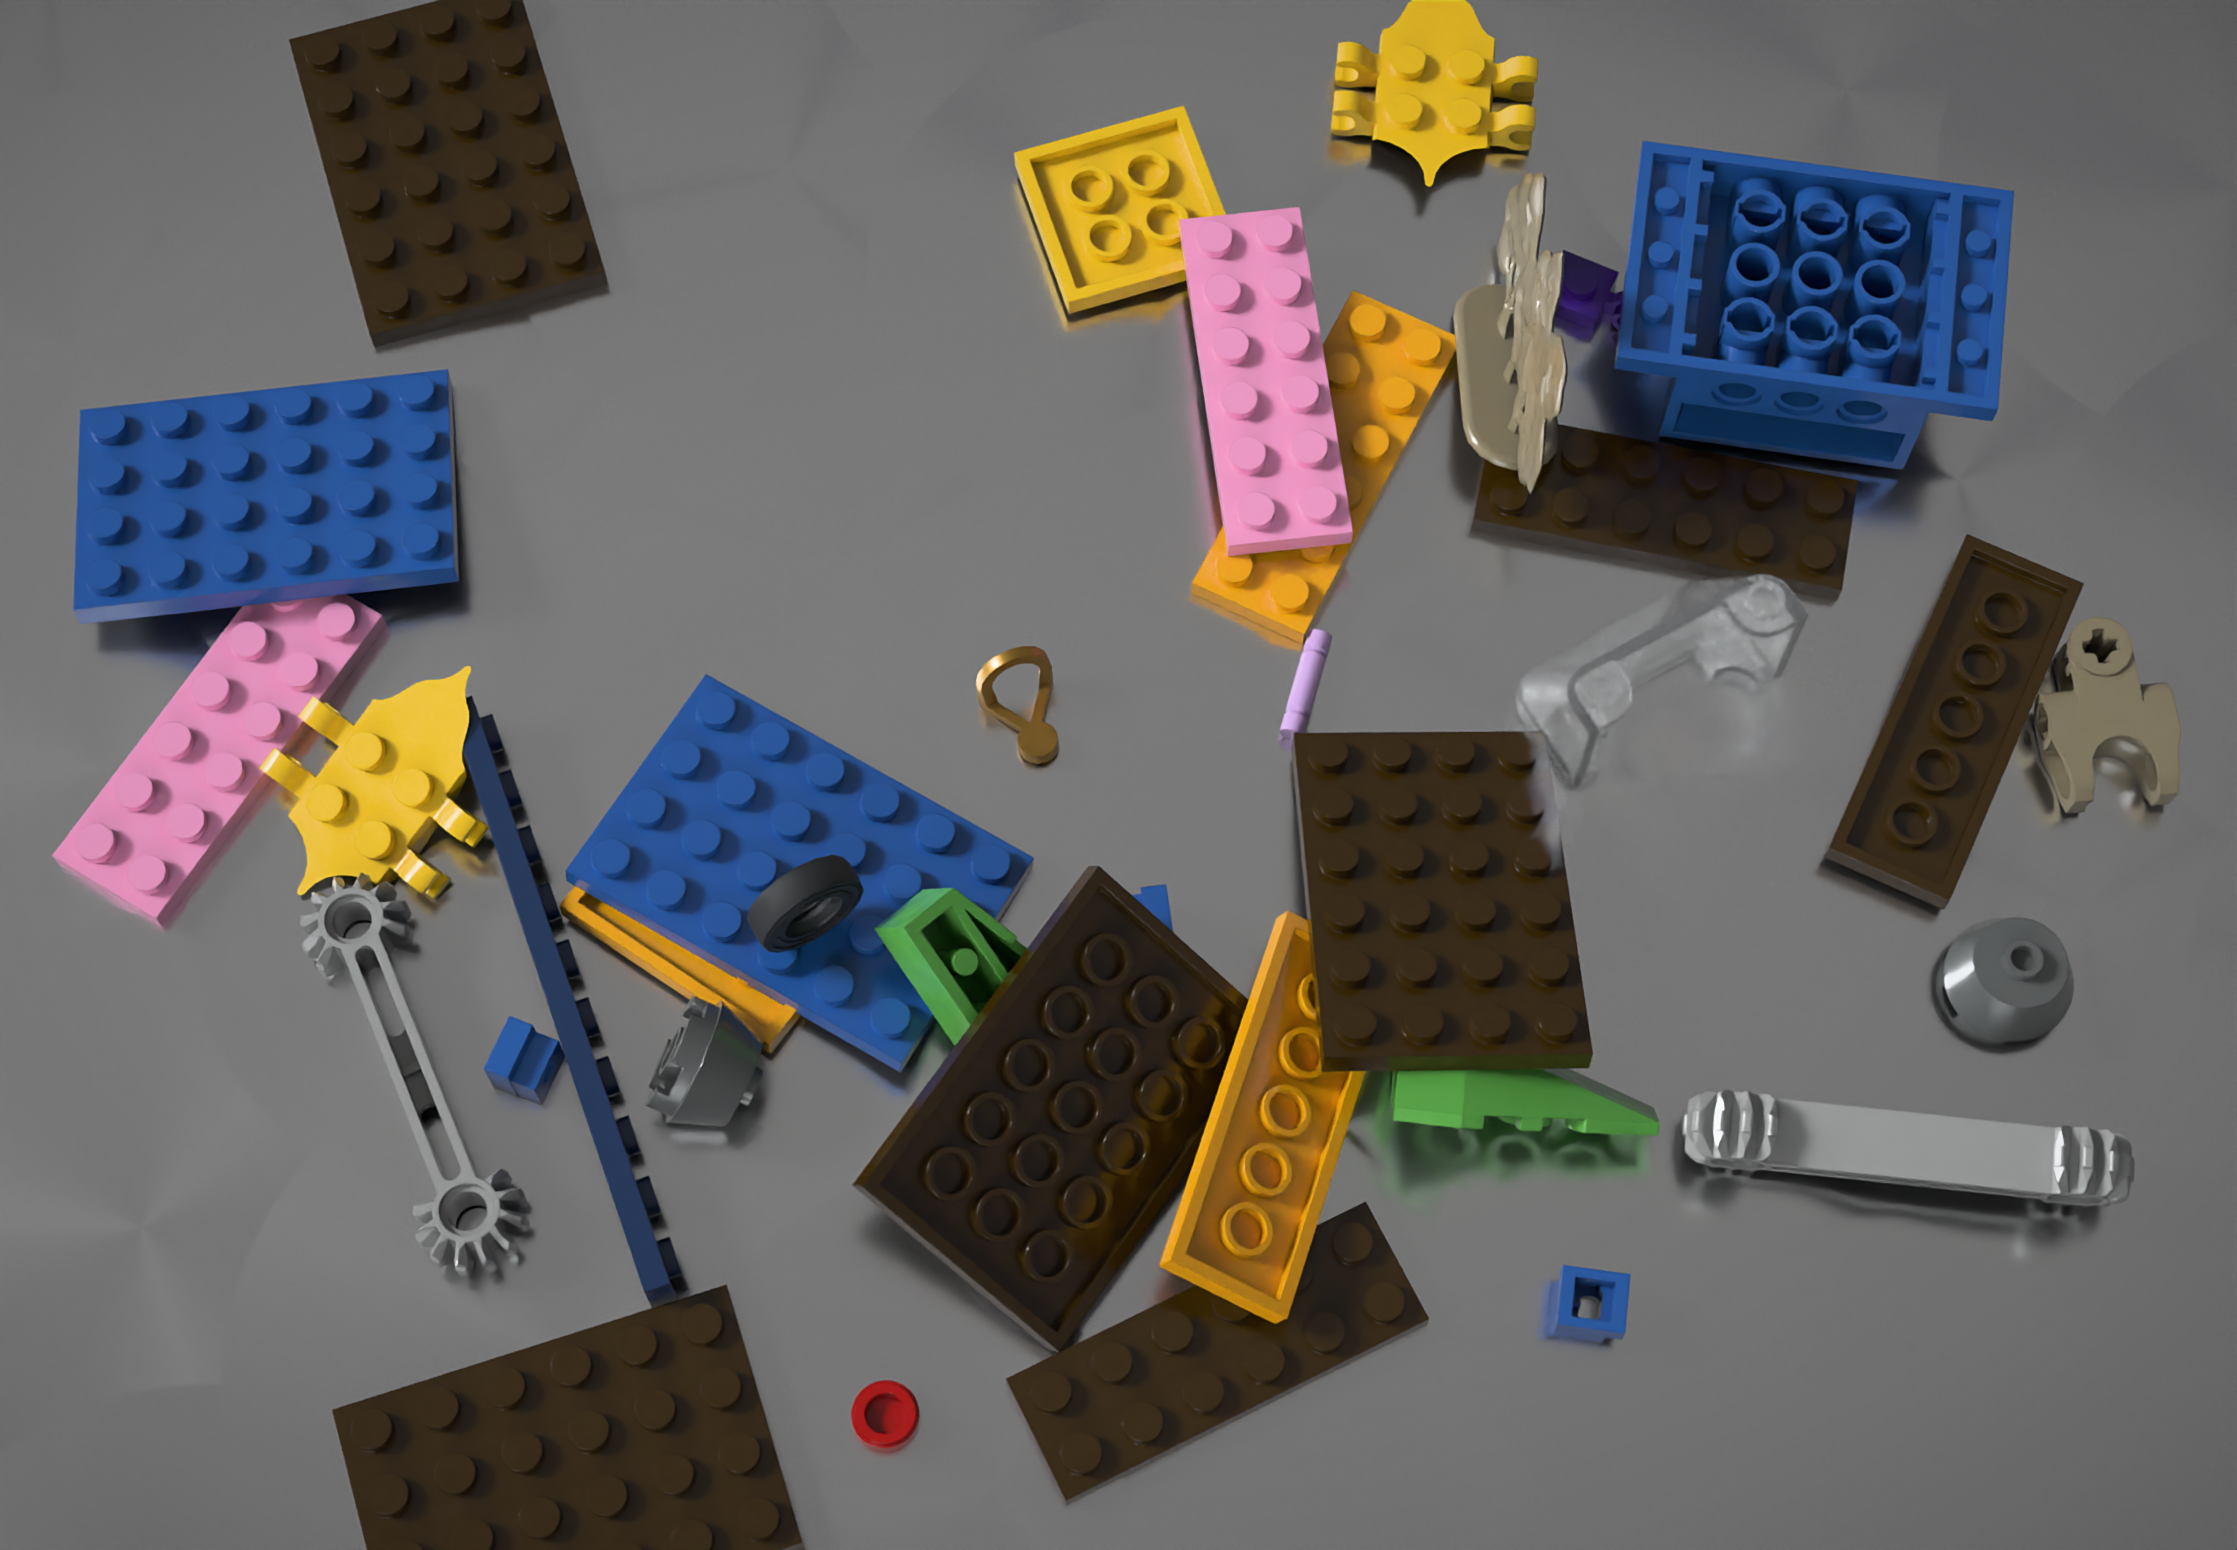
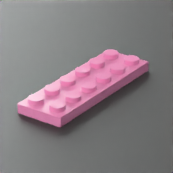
(1265, 382)
(203, 753)

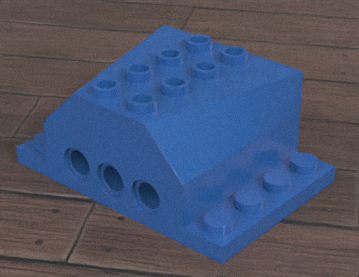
(1812, 302)

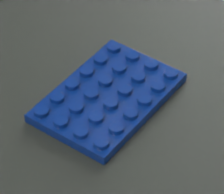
(265, 497)
(744, 800)

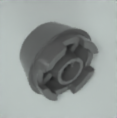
(2008, 979)
(706, 1067)

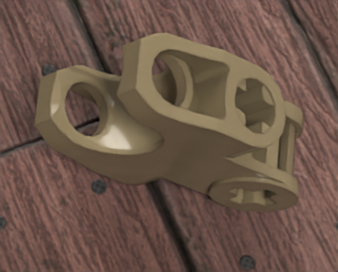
(2106, 714)

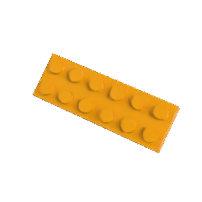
(1380, 384)
(1265, 1144)

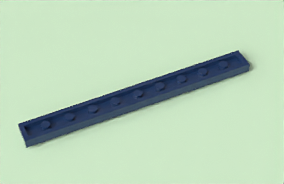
(573, 1018)

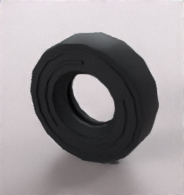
(805, 903)

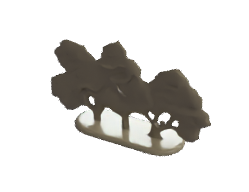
(1507, 345)

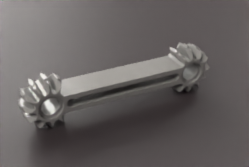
(414, 1074)
(1908, 1148)

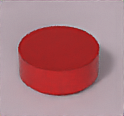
(885, 1416)

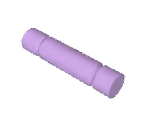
(1306, 683)

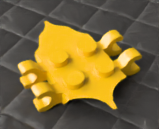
(1435, 87)
(383, 786)

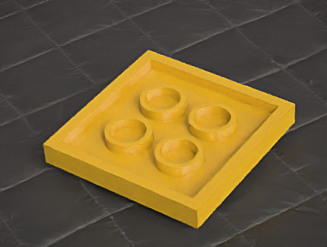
(1116, 203)

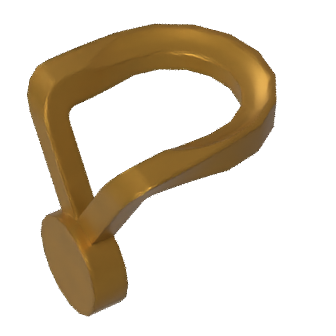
(1037, 739)

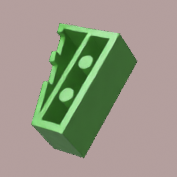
(950, 954)

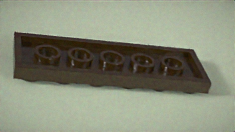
(1677, 510)
(1954, 722)
(1209, 1362)

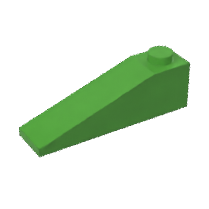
(1520, 1098)

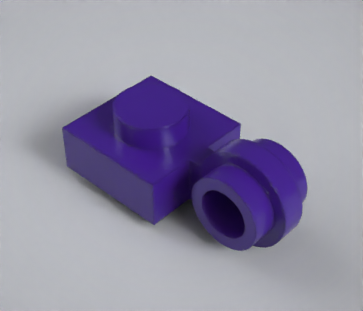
(1588, 293)

